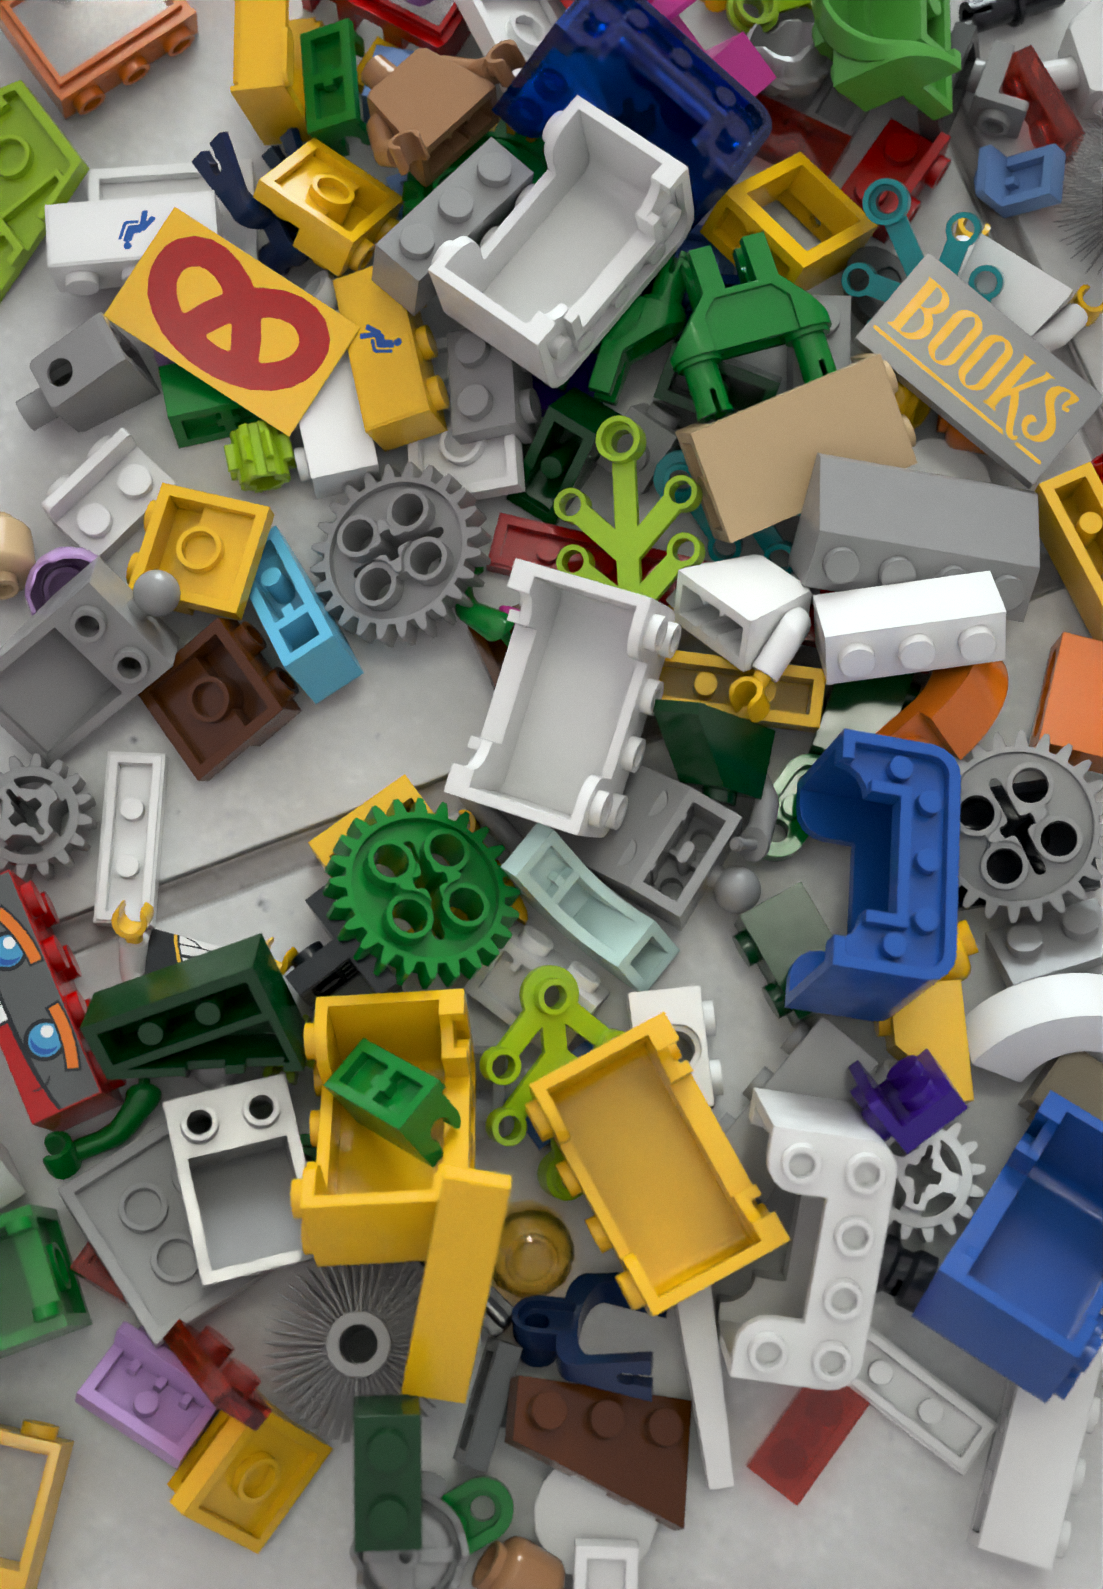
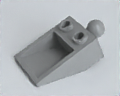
(85, 657)
(657, 850)
(238, 1175)

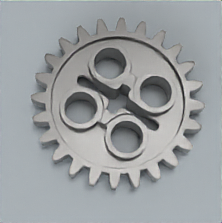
(401, 554)
(1067, 802)

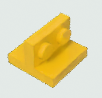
(247, 1478)

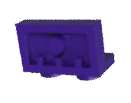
(911, 1101)

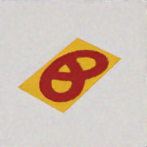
(232, 321)

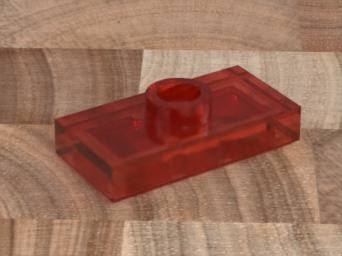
(799, 132)

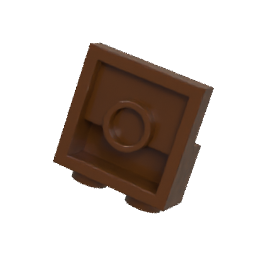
(221, 697)

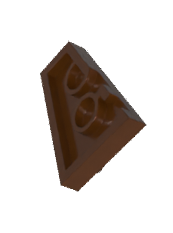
(607, 1439)

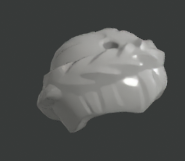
(791, 58)

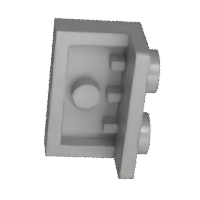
(488, 392)
(1050, 946)

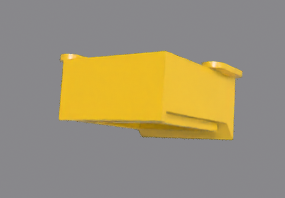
(270, 67)

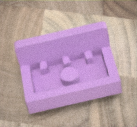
(148, 1396)

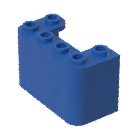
(902, 820)
(1030, 1263)

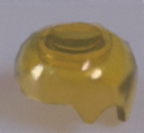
(533, 1250)

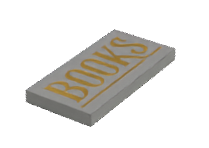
(979, 370)

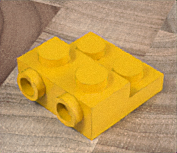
(332, 204)
(206, 545)

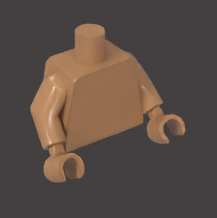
(434, 106)

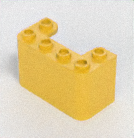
(652, 1167)
(362, 1192)

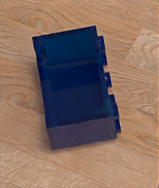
(650, 80)

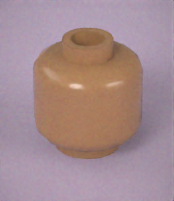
(518, 1565)

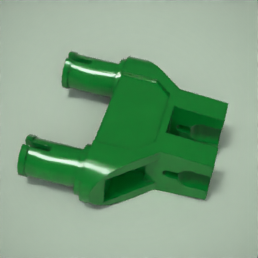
(745, 320)
(639, 332)

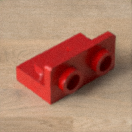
(900, 156)

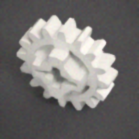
(943, 1184)

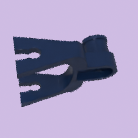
(246, 210)
(551, 1331)

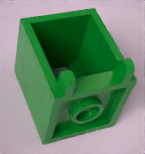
(37, 1287)

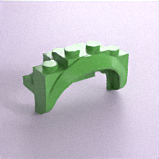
(889, 51)

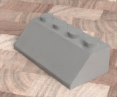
(902, 525)

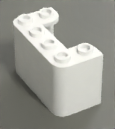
(571, 247)
(569, 702)
(817, 1314)

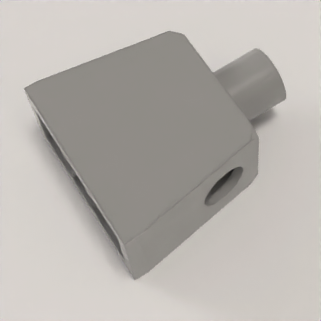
(87, 378)

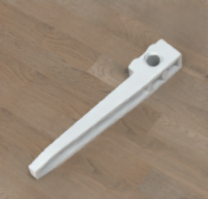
(696, 1314)

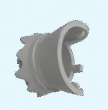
(442, 1553)

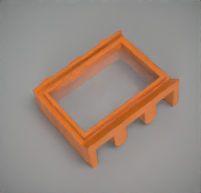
(94, 45)

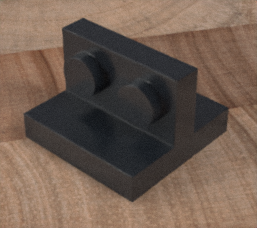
(329, 968)

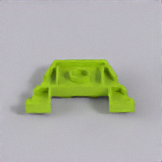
(35, 171)

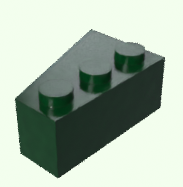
(198, 1014)

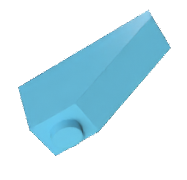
(298, 623)

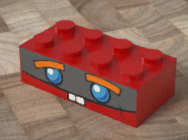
(44, 1015)

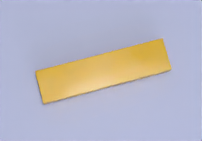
(456, 1283)

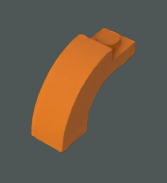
(953, 708)

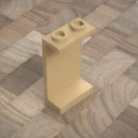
(762, 458)

